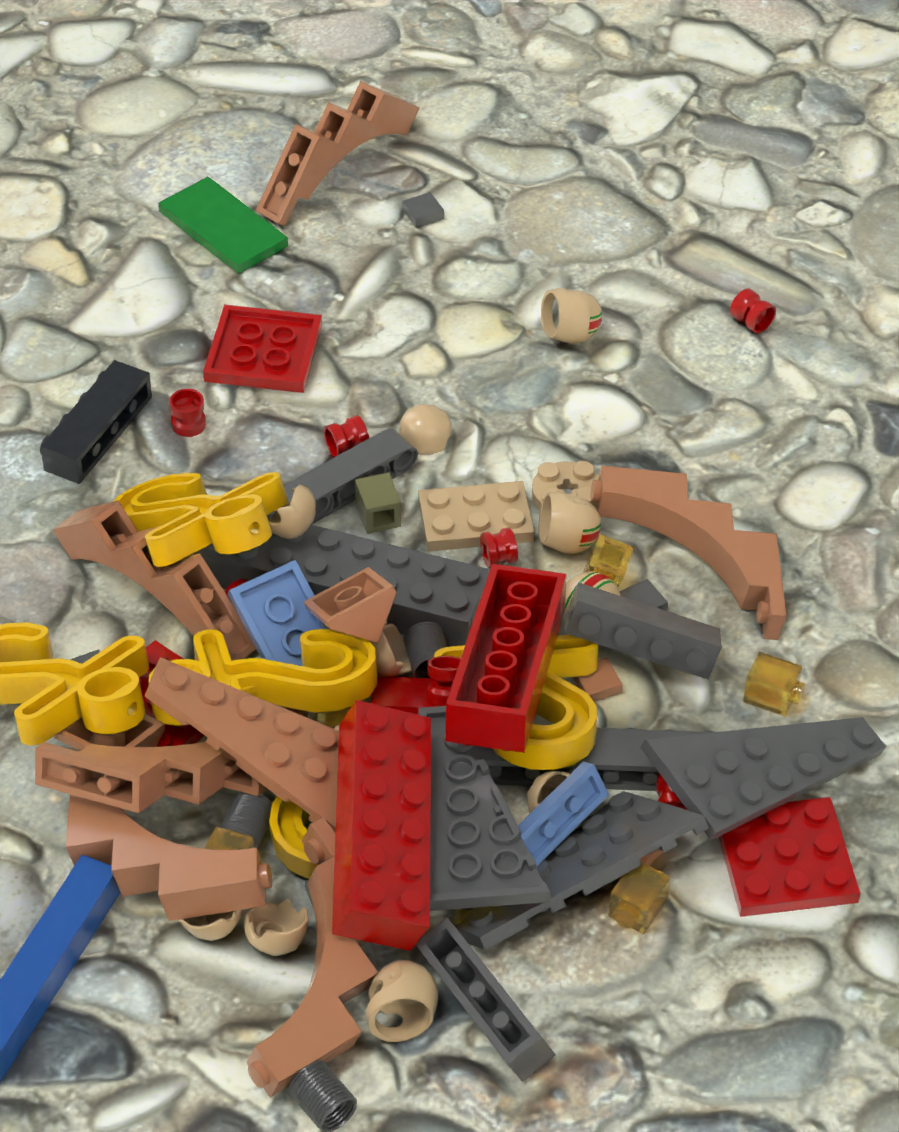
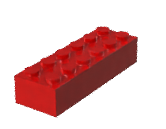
(506, 658)
(382, 826)

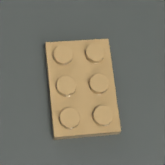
(460, 514)

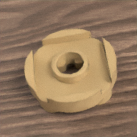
(563, 475)

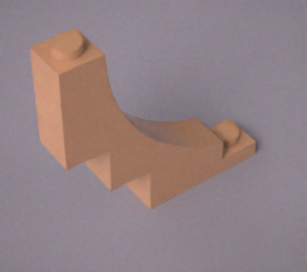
(313, 153)
(741, 558)
(184, 587)
(141, 775)
(187, 878)
(321, 1023)

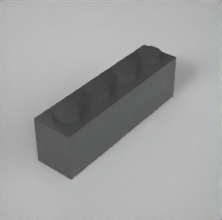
(643, 631)
(485, 1000)

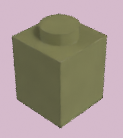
(378, 503)

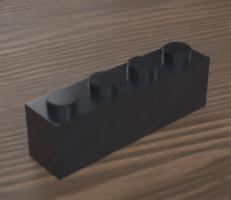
(96, 421)

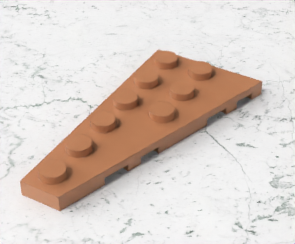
(271, 744)

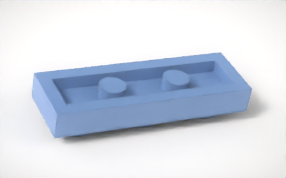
(562, 811)

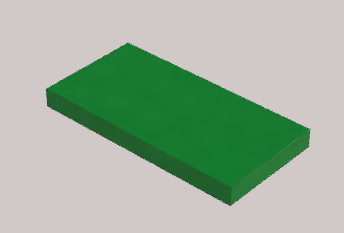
(223, 224)

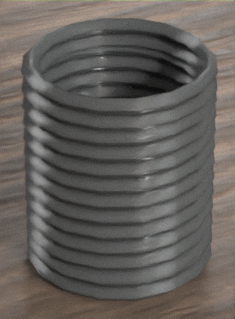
(421, 644)
(249, 816)
(322, 1096)

